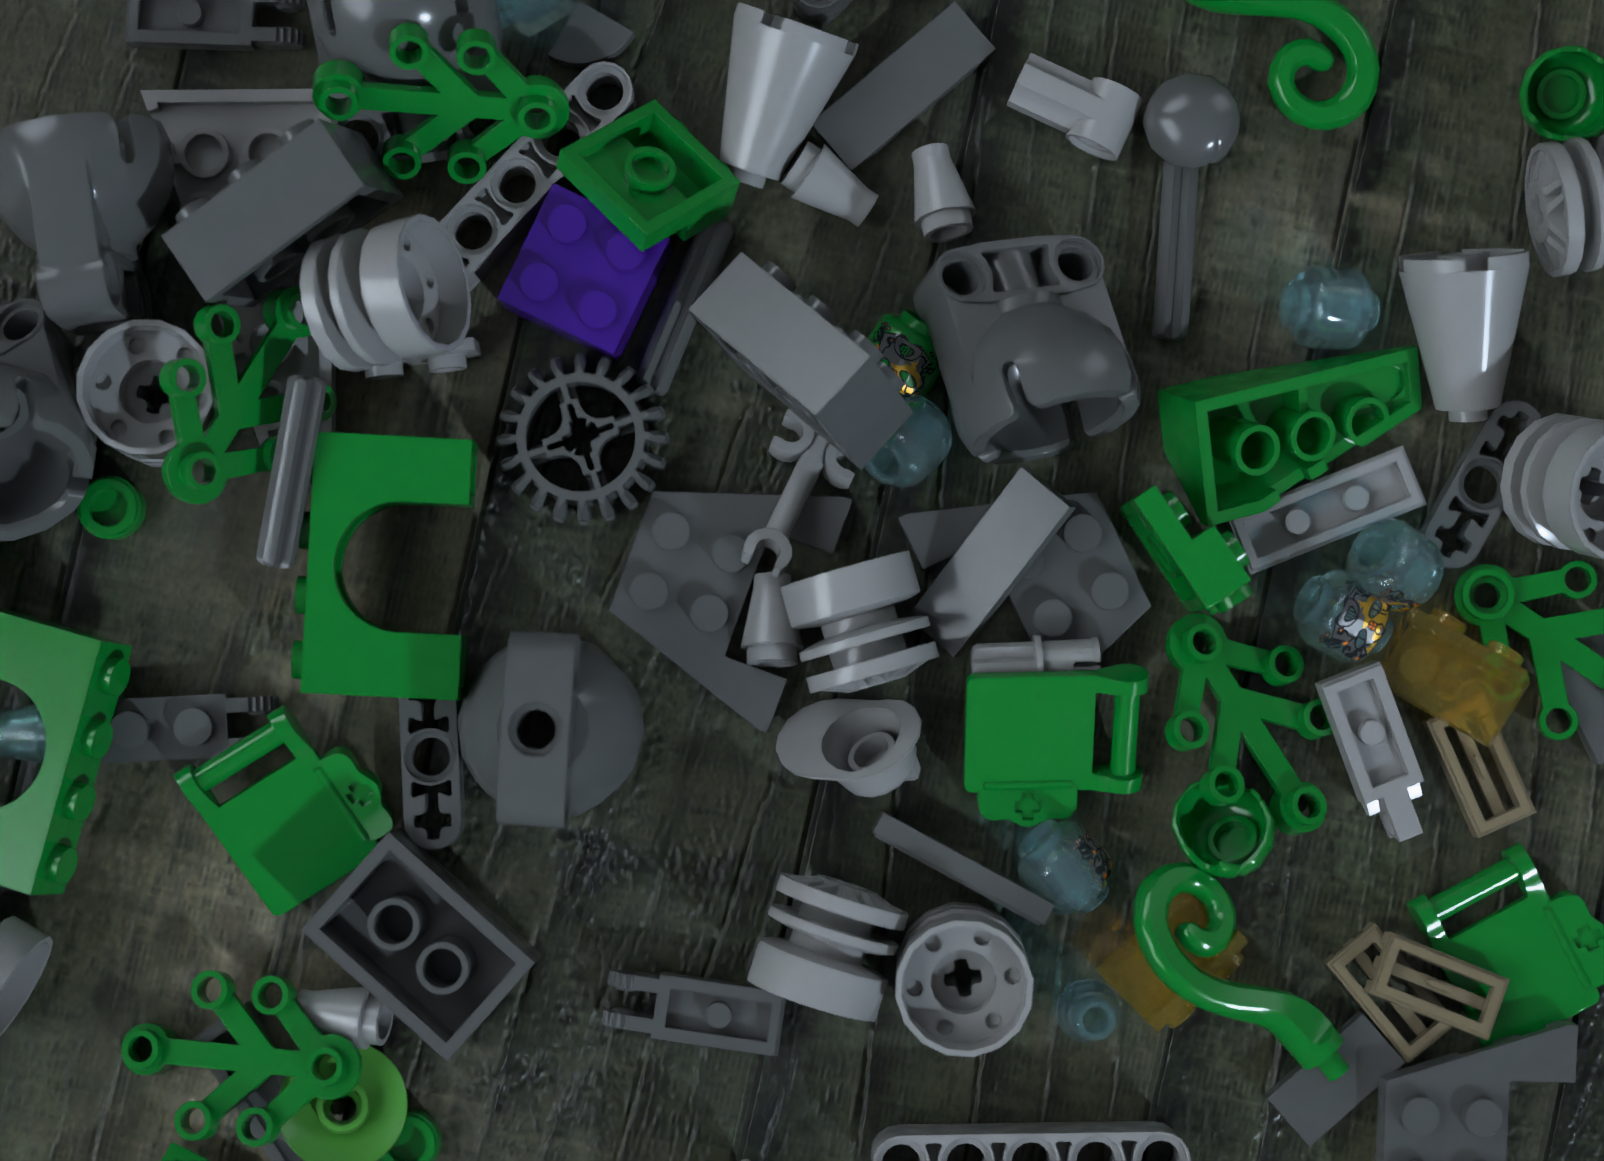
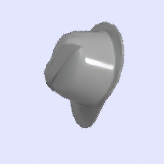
(853, 742)

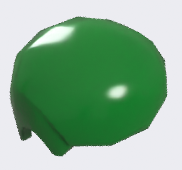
(1564, 94)
(1223, 838)

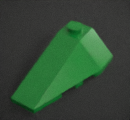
(1265, 429)

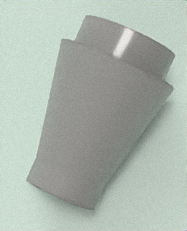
(828, 184)
(940, 198)
(767, 627)
(349, 1013)

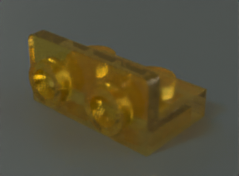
(1456, 676)
(1141, 988)

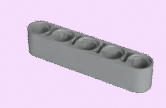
(530, 158)
(1000, 1140)

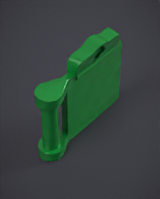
(1035, 740)
(297, 822)
(1538, 942)

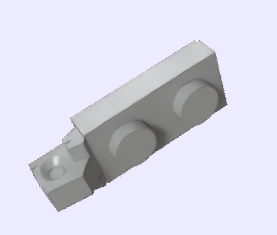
(1374, 746)

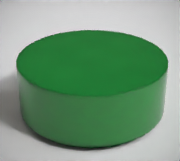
(112, 508)
(419, 1139)

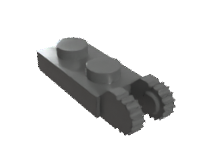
(210, 25)
(179, 726)
(701, 1011)

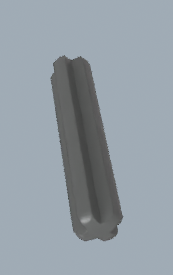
(1175, 252)
(676, 320)
(291, 471)

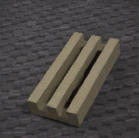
(1461, 789)
(1354, 950)
(1386, 966)

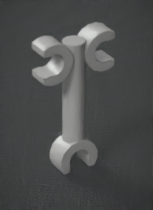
(813, 456)

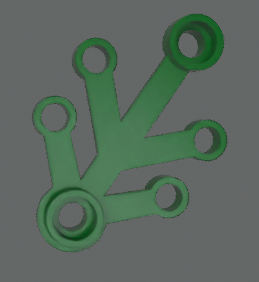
(450, 102)
(234, 399)
(1549, 639)
(1241, 716)
(252, 1059)

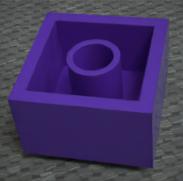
(582, 275)

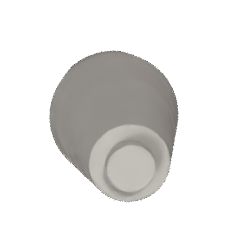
(775, 90)
(1465, 323)

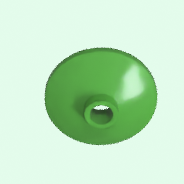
(371, 1131)

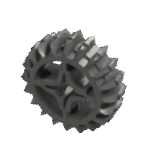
(554, 448)

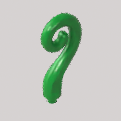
(1343, 30)
(1291, 1019)

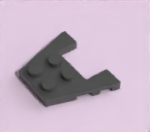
(690, 586)
(1073, 588)
(1461, 1101)

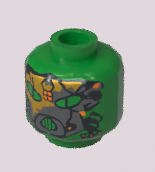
(907, 351)

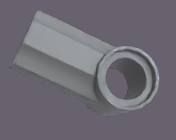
(1090, 112)

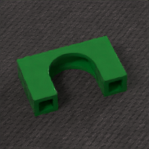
(350, 483)
(76, 690)

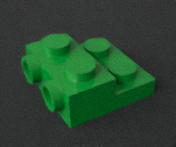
(650, 176)
(1199, 567)

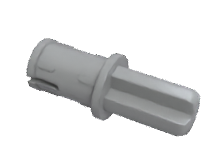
(1036, 655)

